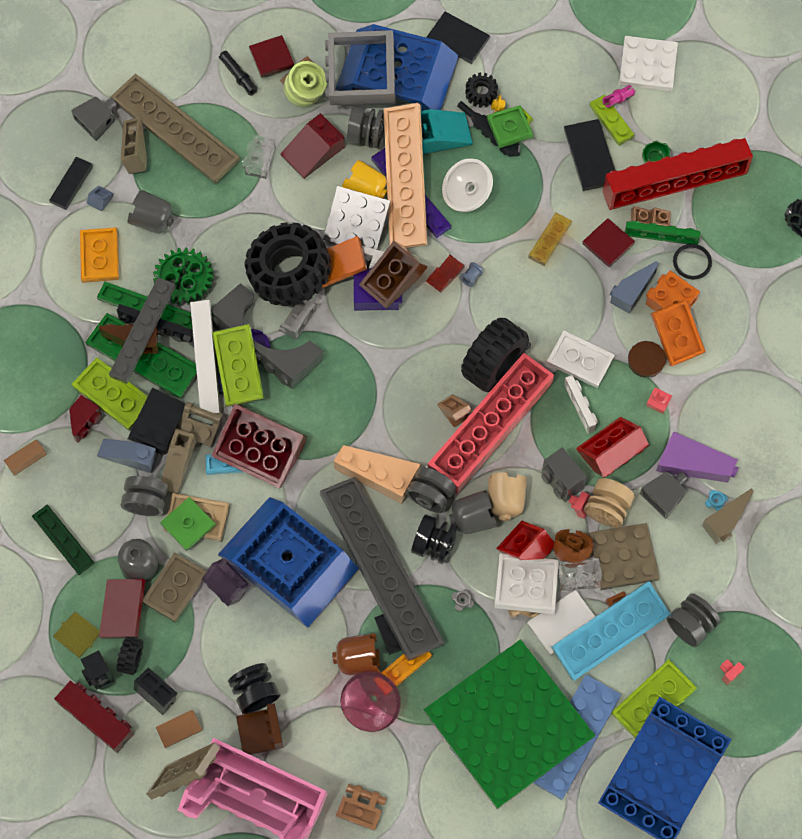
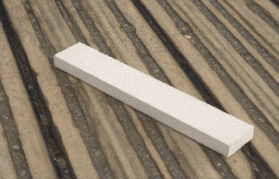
(205, 356)

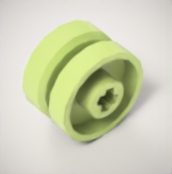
(305, 84)

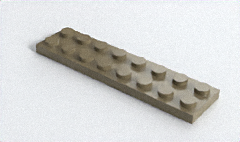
(175, 128)

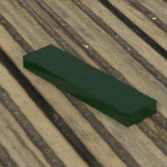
(63, 539)

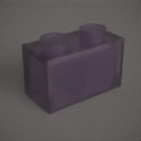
(225, 582)

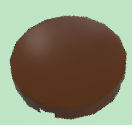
(646, 359)

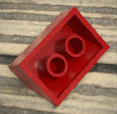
(613, 446)

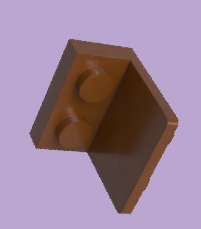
(260, 731)

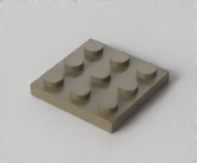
(624, 556)

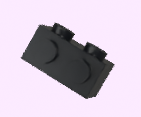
(96, 671)

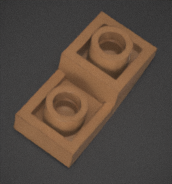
(646, 216)

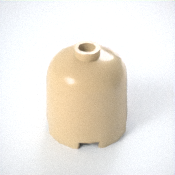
(506, 495)

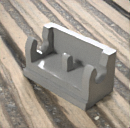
(298, 319)

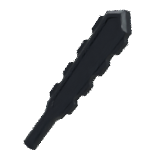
(480, 122)

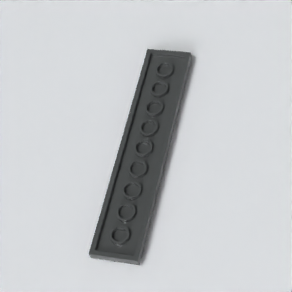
(381, 569)

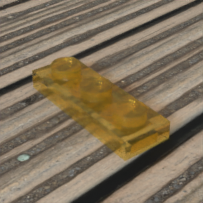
(550, 239)

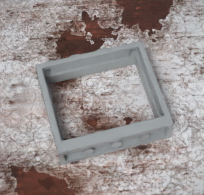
(360, 96)

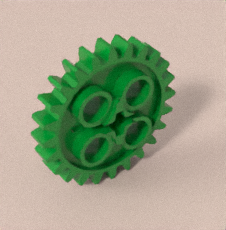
(198, 280)

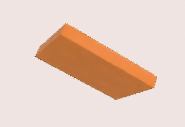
(346, 260)
(678, 332)

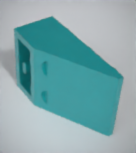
(444, 130)

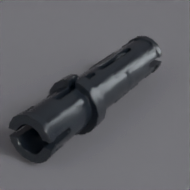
(242, 78)

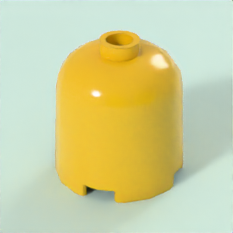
(366, 180)

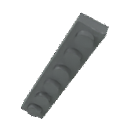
(142, 330)

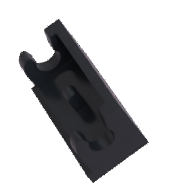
(155, 690)

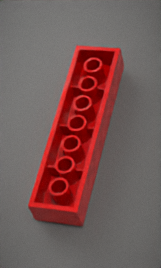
(677, 173)

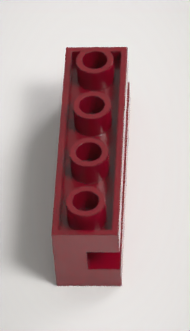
(94, 716)

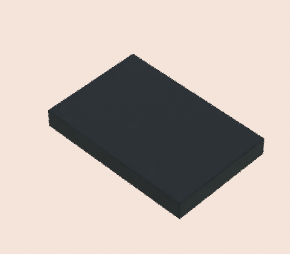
(459, 37)

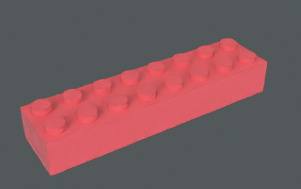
(492, 421)

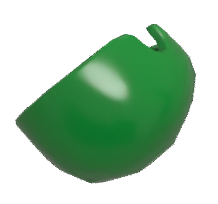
(655, 151)

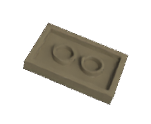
(174, 587)

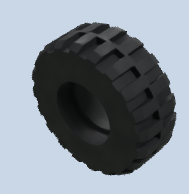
(280, 243)

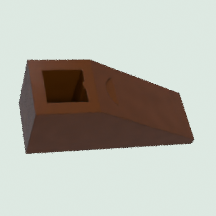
(120, 333)

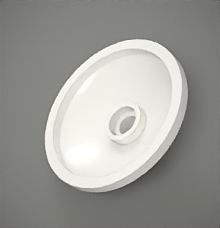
(462, 179)

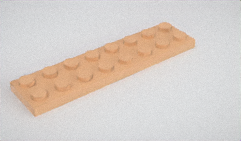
(405, 175)

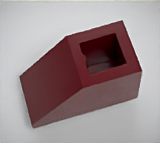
(83, 416)

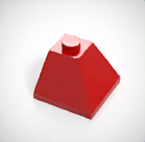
(527, 542)

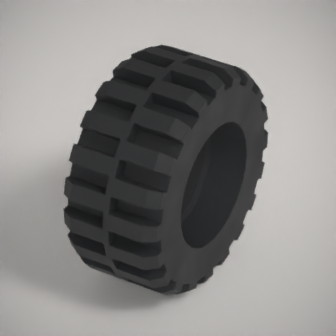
(494, 353)

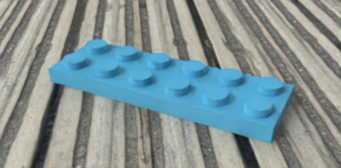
(610, 630)

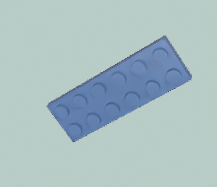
(594, 704)

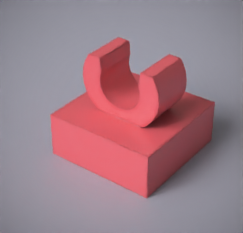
(659, 400)
(579, 503)
(731, 671)

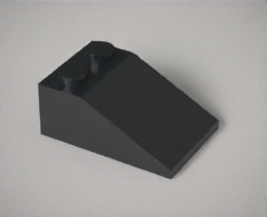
(157, 420)

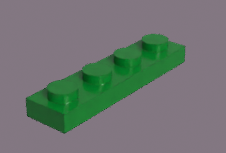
(662, 233)

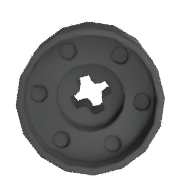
(365, 126)
(693, 620)

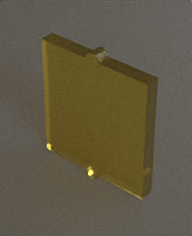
(77, 634)

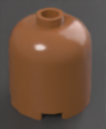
(357, 654)

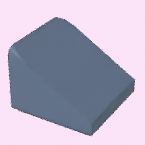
(99, 198)

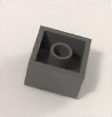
(563, 475)

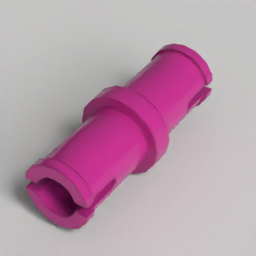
(618, 96)

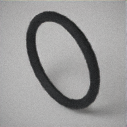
(692, 246)

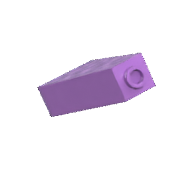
(696, 460)

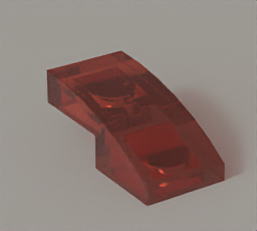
(445, 273)

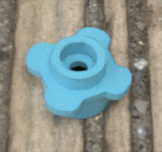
(716, 495)

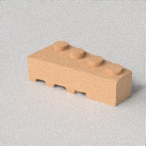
(377, 471)

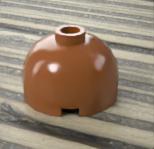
(572, 546)

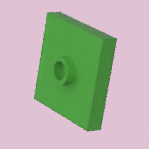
(509, 126)
(188, 524)

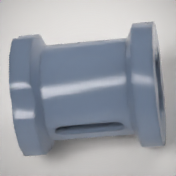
(471, 274)

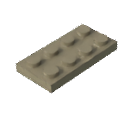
(183, 771)

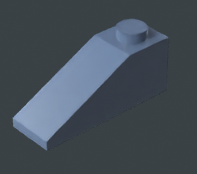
(632, 287)
(129, 454)

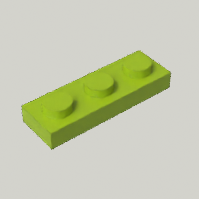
(612, 121)

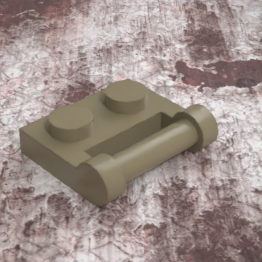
(203, 433)

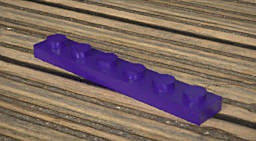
(434, 219)

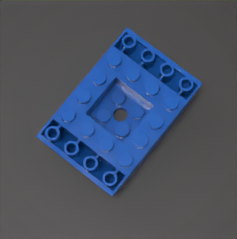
(307, 580)

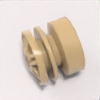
(609, 502)

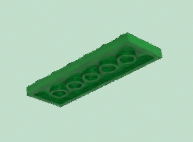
(165, 369)

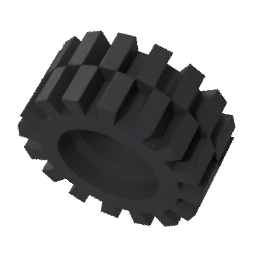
(481, 99)
(130, 655)

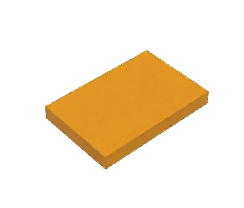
(99, 254)

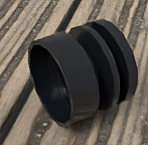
(434, 539)
(253, 687)

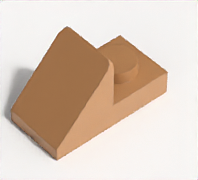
(454, 410)

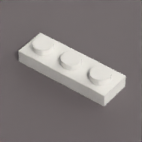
(580, 403)

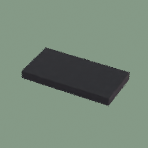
(589, 153)

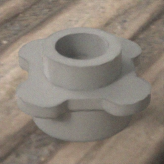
(465, 594)

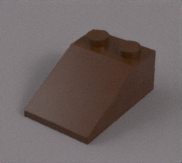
(393, 274)

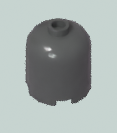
(151, 213)
(472, 513)
(138, 560)

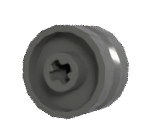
(430, 489)
(144, 496)

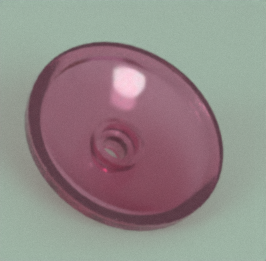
(363, 711)

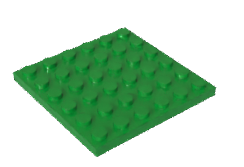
(509, 724)

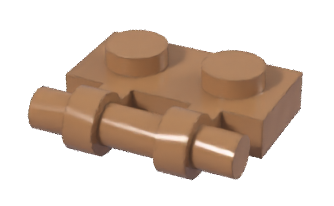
(360, 813)

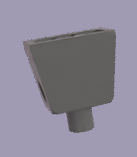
(95, 116)
(665, 492)

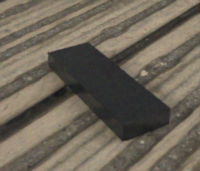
(71, 183)

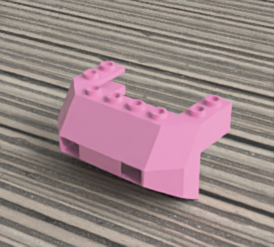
(255, 793)

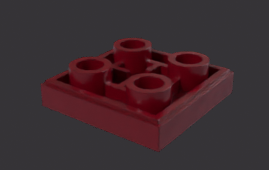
(271, 56)
(608, 242)

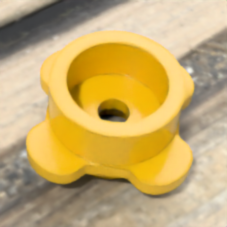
(498, 105)

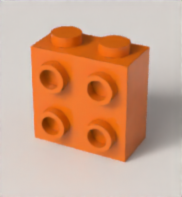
(670, 291)

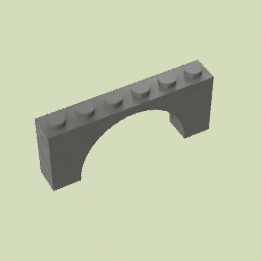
(287, 365)

